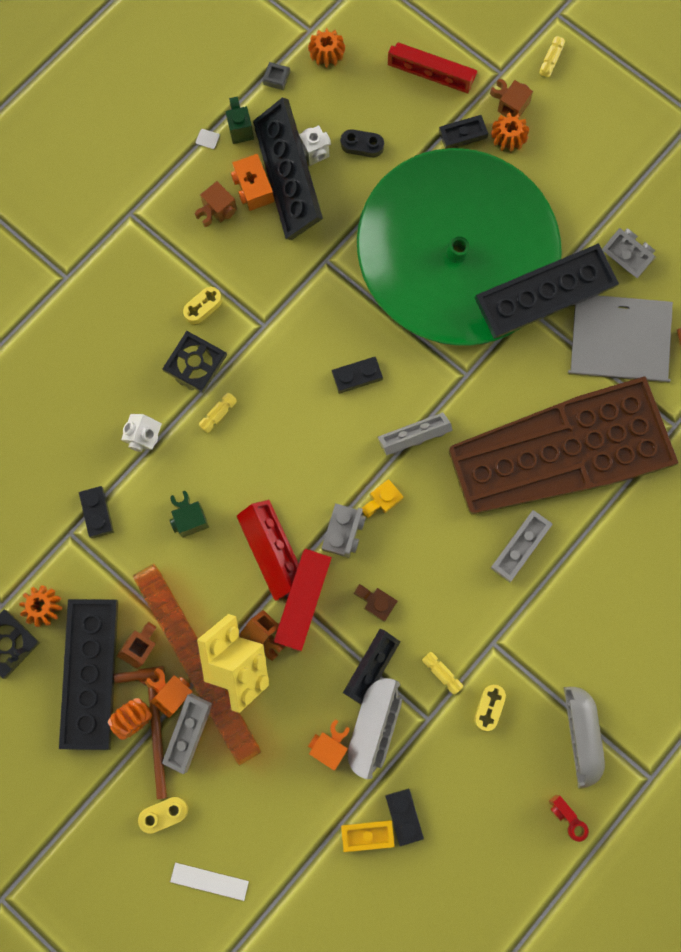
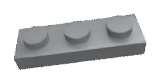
(415, 434)
(521, 546)
(187, 733)

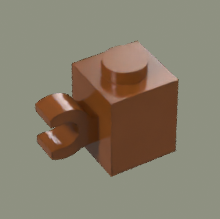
(512, 99)
(216, 203)
(261, 630)
(138, 646)

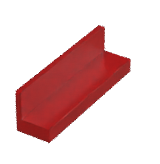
(431, 67)
(269, 547)
(302, 599)

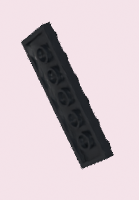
(287, 169)
(546, 291)
(88, 674)

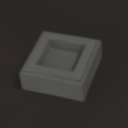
(276, 76)

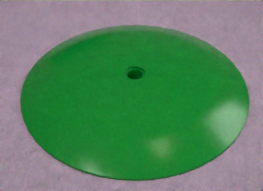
(444, 203)

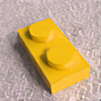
(367, 836)

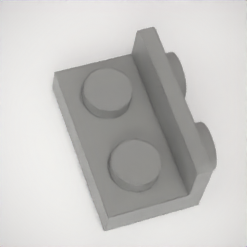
(629, 252)
(342, 530)

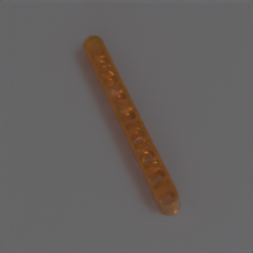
(185, 645)

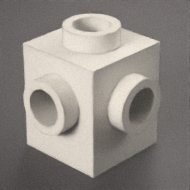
(315, 144)
(141, 432)

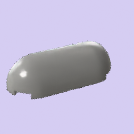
(374, 727)
(585, 736)

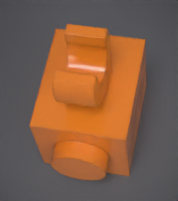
(170, 694)
(327, 748)

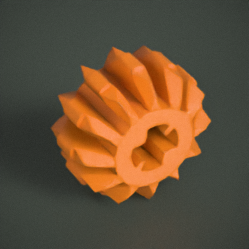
(326, 47)
(510, 132)
(48, 609)
(129, 718)

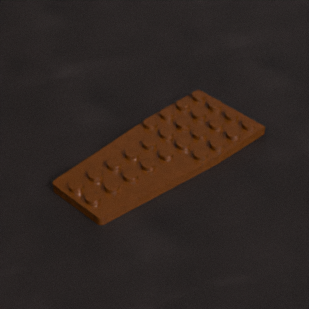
(565, 449)

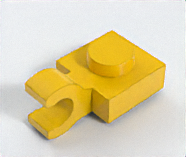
(383, 497)

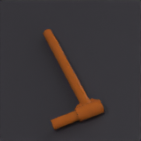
(141, 676)

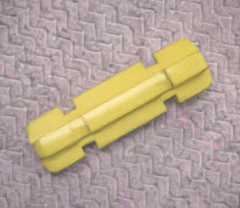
(552, 56)
(217, 412)
(442, 673)

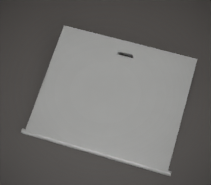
(622, 340)

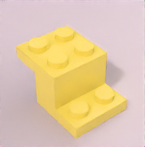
(233, 662)

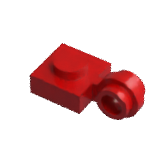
(563, 811)

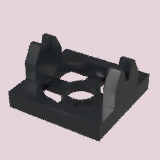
(201, 383)
(20, 654)

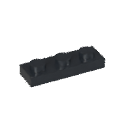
(371, 665)

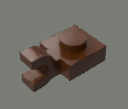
(378, 604)

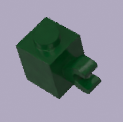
(239, 122)
(188, 517)

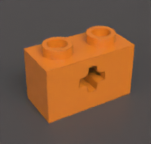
(248, 171)

